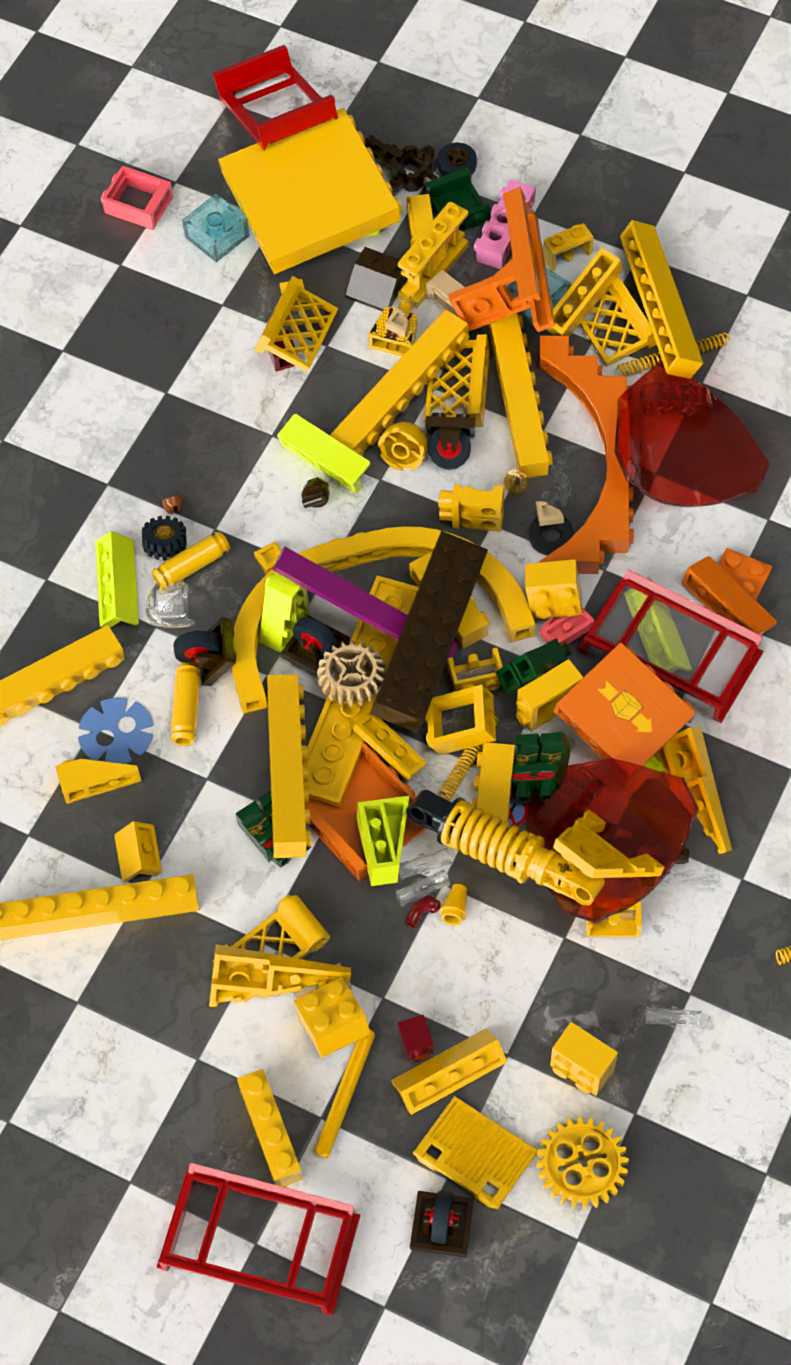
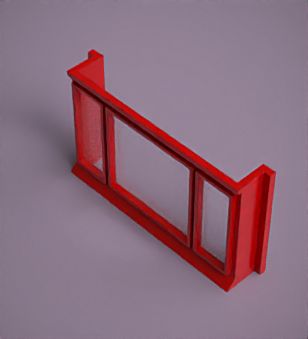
(679, 640)

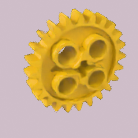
(591, 1186)

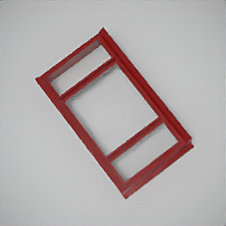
(262, 68)
(309, 1202)

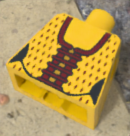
(388, 341)

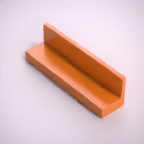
(725, 596)

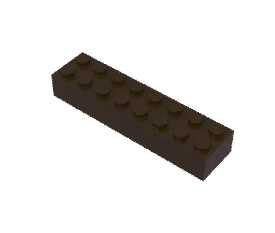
(429, 632)

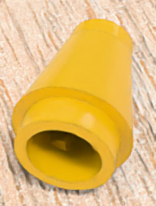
(454, 907)

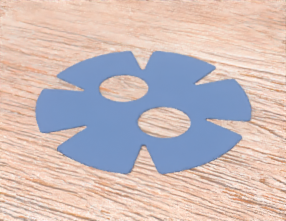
(118, 750)

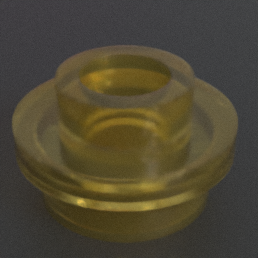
(510, 484)

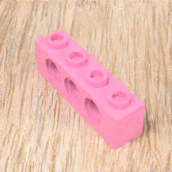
(495, 242)

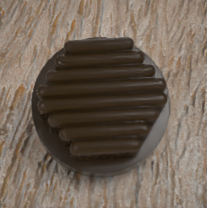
(315, 493)

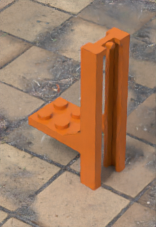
(490, 298)

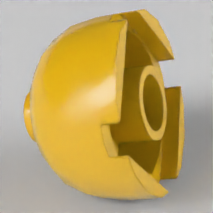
(403, 446)

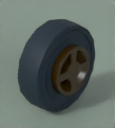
(452, 154)

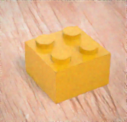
(553, 589)
(331, 1017)
(583, 1059)

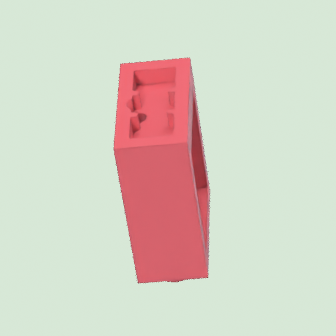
(141, 181)

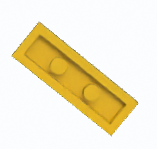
(390, 746)

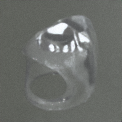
(168, 607)

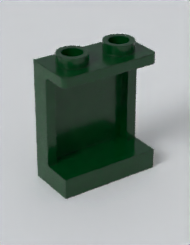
(459, 190)

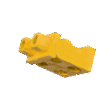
(473, 507)

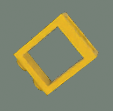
(538, 698)
(484, 720)

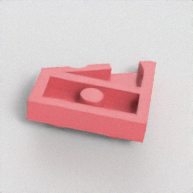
(566, 628)

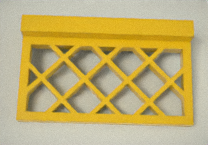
(630, 312)
(278, 321)
(477, 386)

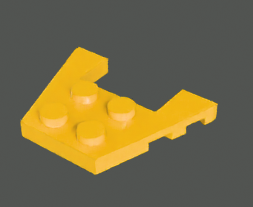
(598, 857)

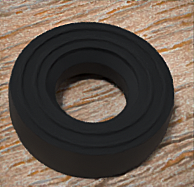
(547, 547)

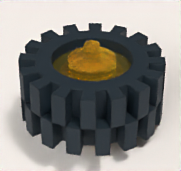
(164, 537)

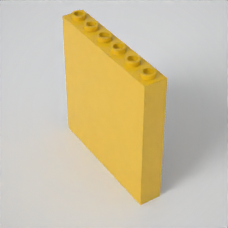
(310, 192)

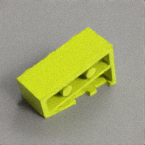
(282, 608)
(382, 836)

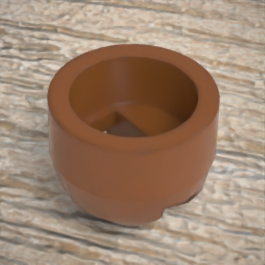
(170, 503)

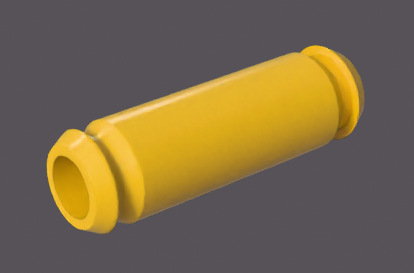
(191, 560)
(185, 704)

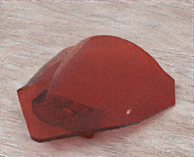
(684, 443)
(642, 815)

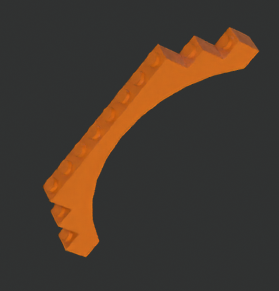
(609, 522)

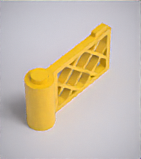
(296, 922)

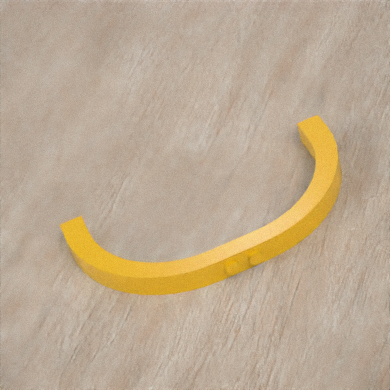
(358, 550)

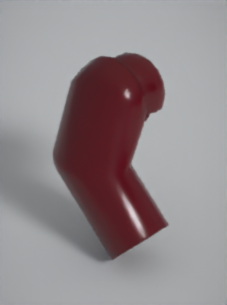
(421, 906)

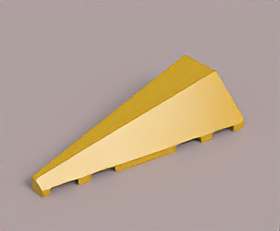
(688, 758)
(253, 973)

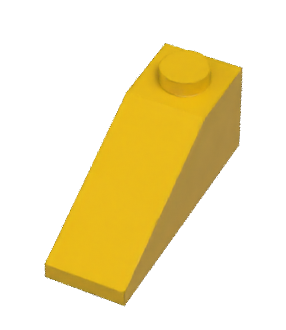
(90, 777)

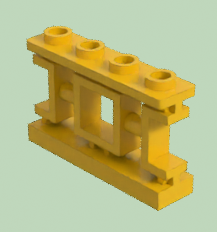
(432, 252)

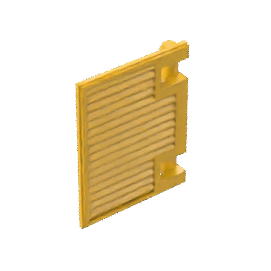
(475, 1152)

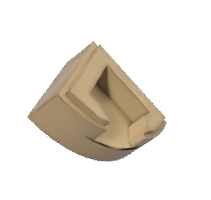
(398, 323)
(548, 514)

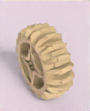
(347, 661)

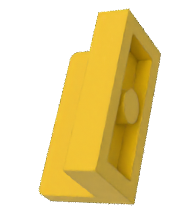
(137, 851)

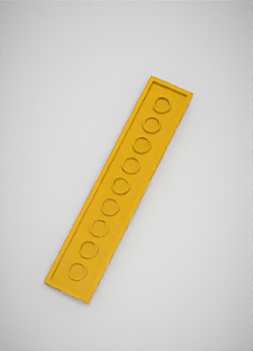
(334, 743)

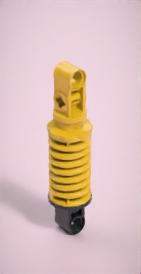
(501, 845)

